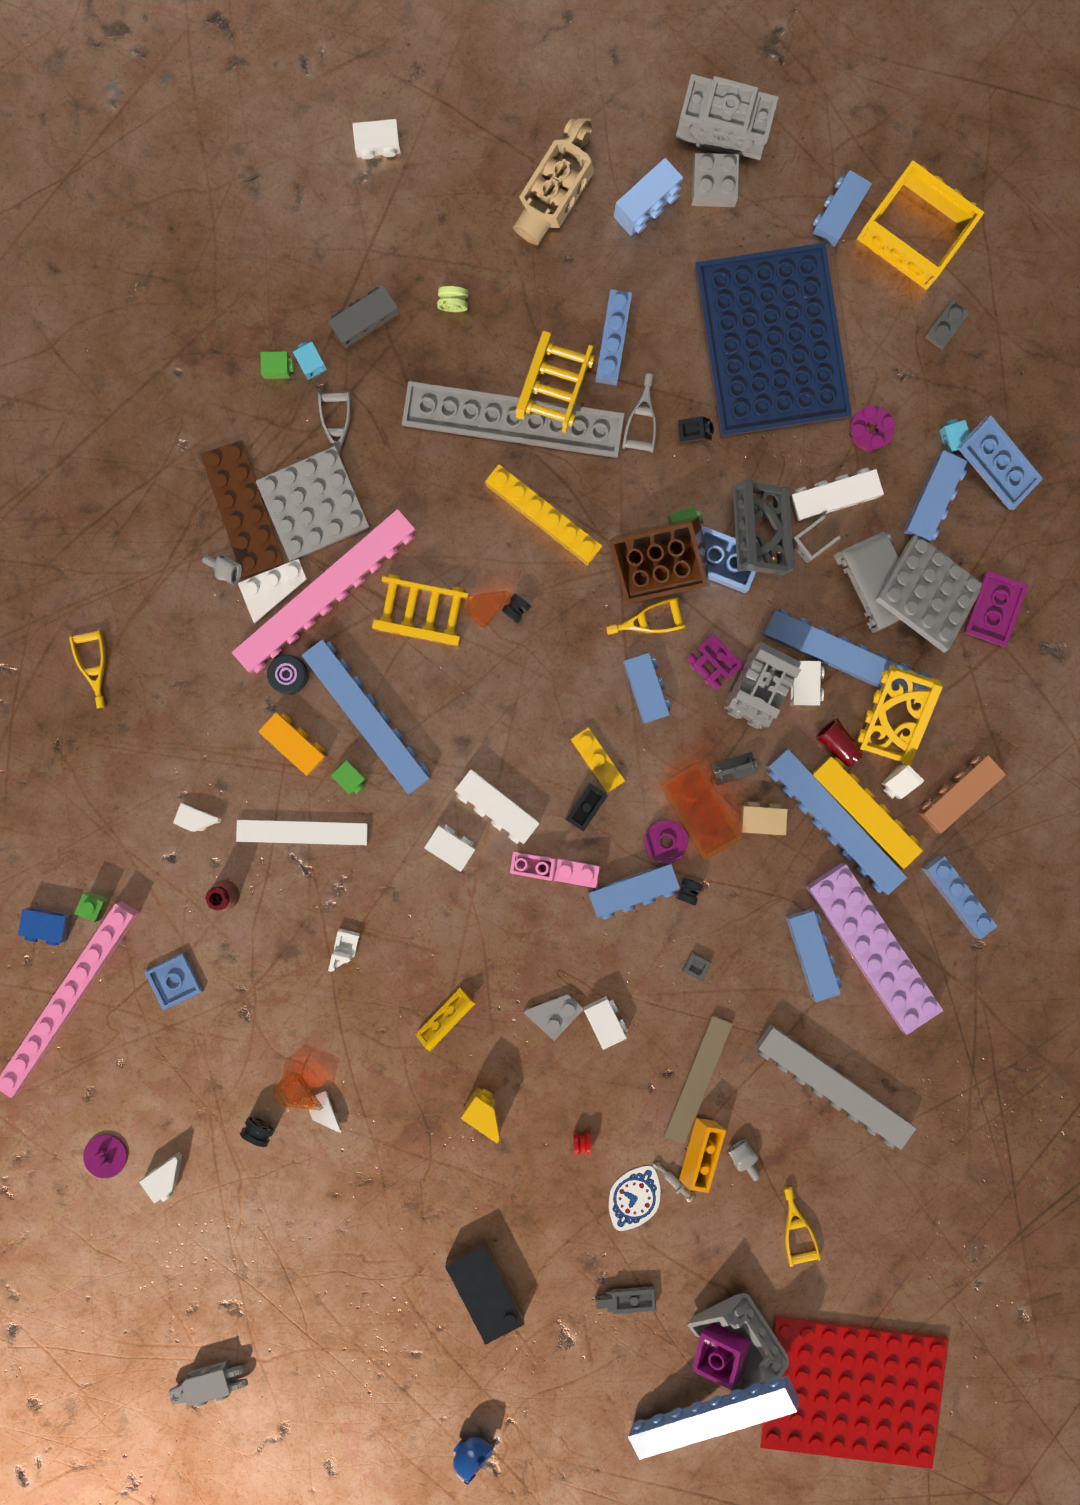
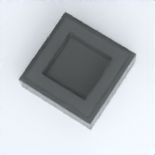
(696, 966)

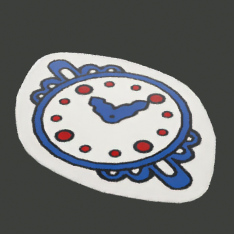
(634, 1198)

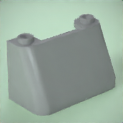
(868, 569)
(739, 1314)

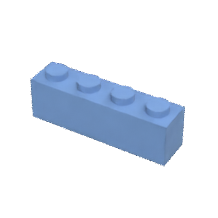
(613, 337)
(935, 496)
(634, 890)
(959, 897)
(813, 955)

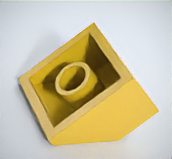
(482, 1114)

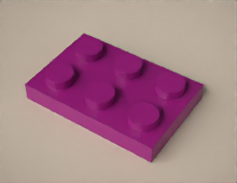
(996, 609)

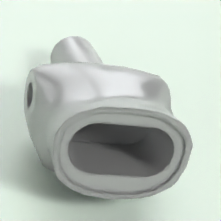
(224, 568)
(744, 1158)

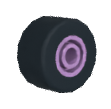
(294, 675)

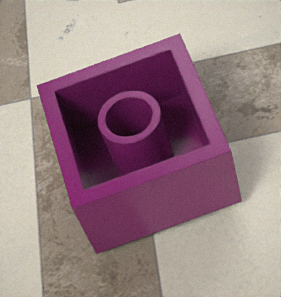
(721, 1355)

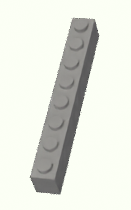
(835, 1086)

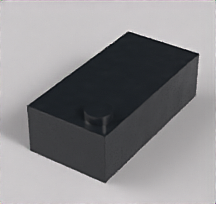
(485, 1291)

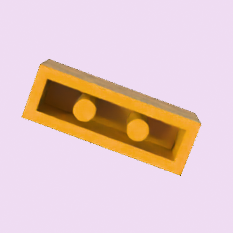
(293, 743)
(702, 1155)

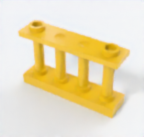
(538, 367)
(428, 630)

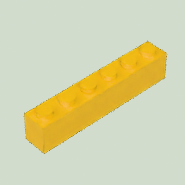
(543, 515)
(866, 812)

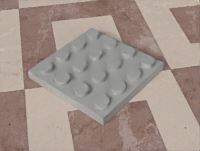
(312, 504)
(929, 592)

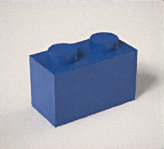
(44, 925)

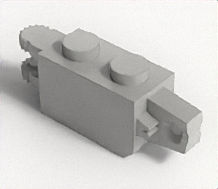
(208, 1384)

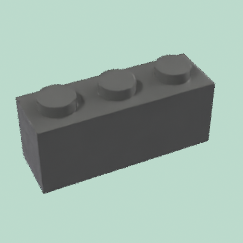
(363, 316)

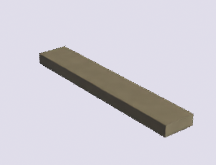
(698, 1079)

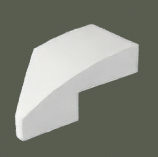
(194, 819)
(344, 948)
(326, 1115)

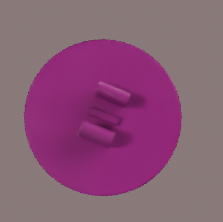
(105, 1156)

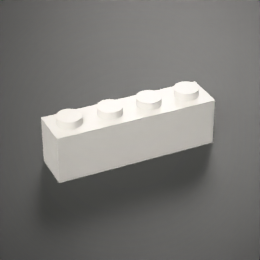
(836, 495)
(496, 806)

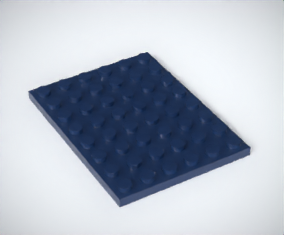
(773, 339)

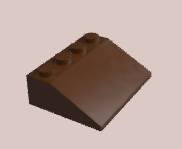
(661, 560)

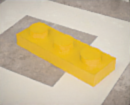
(597, 760)
(445, 1019)

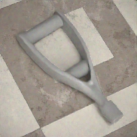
(646, 411)
(335, 432)

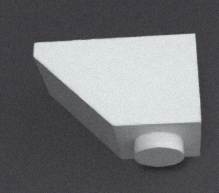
(901, 782)
(162, 1179)

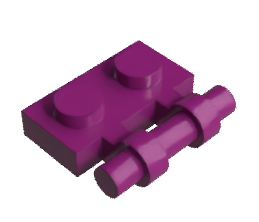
(719, 656)

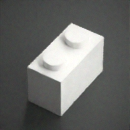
(376, 138)
(806, 687)
(450, 847)
(605, 1022)

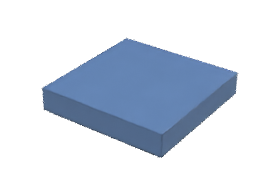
(173, 981)

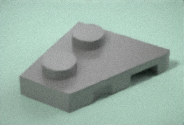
(555, 1014)

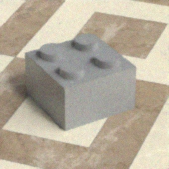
(715, 180)

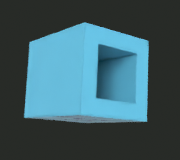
(309, 360)
(953, 434)

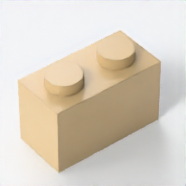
(763, 819)

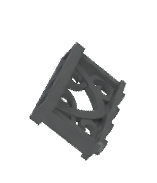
(778, 516)

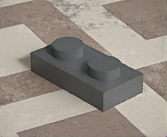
(947, 324)

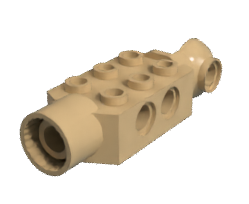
(556, 182)

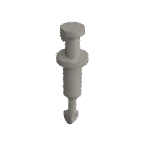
(673, 1180)

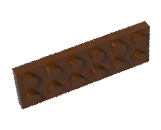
(242, 508)

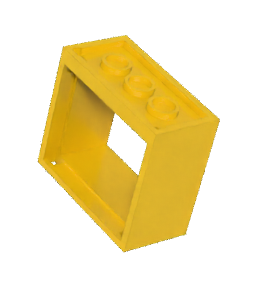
(943, 198)

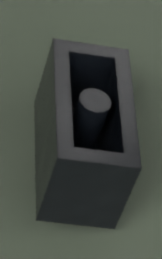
(586, 807)

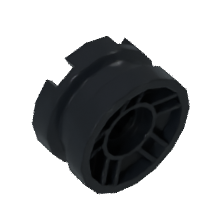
(257, 1132)

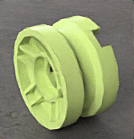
(452, 299)

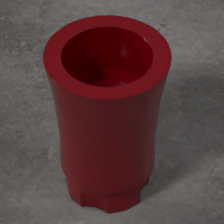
(840, 742)
(229, 894)

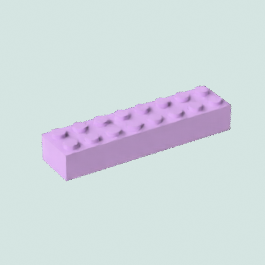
(874, 948)

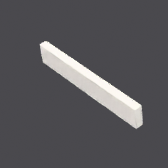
(302, 832)

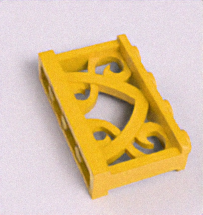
(910, 742)

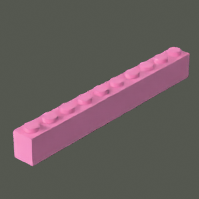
(324, 591)
(67, 998)

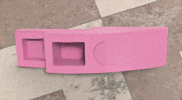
(555, 869)

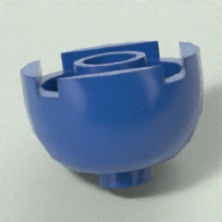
(470, 1458)

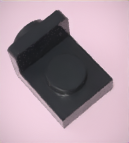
(695, 429)

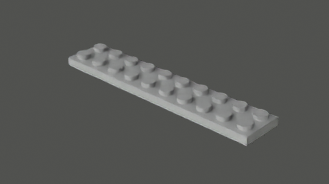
(495, 418)

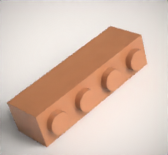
(961, 793)

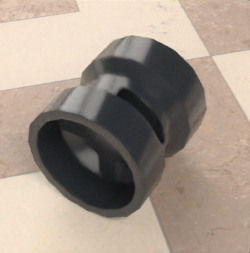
(516, 608)
(689, 891)

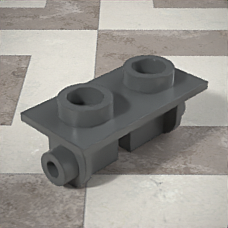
(734, 768)

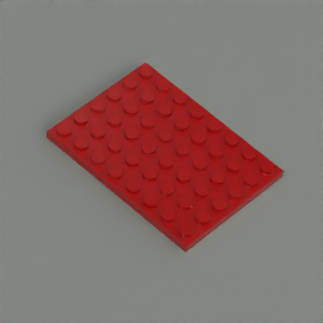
(860, 1393)

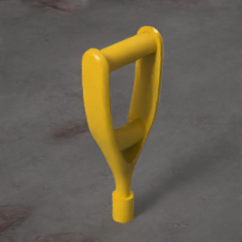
(628, 625)
(93, 671)
(794, 1224)

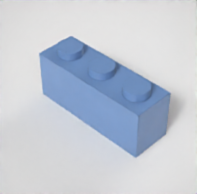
(841, 207)
(647, 688)

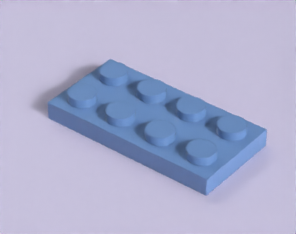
(1000, 462)

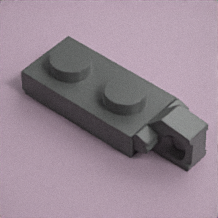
(628, 1300)

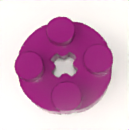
(883, 422)
(660, 852)

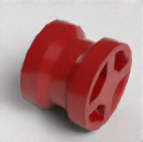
(582, 1143)

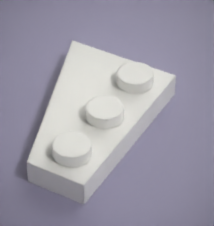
(271, 587)

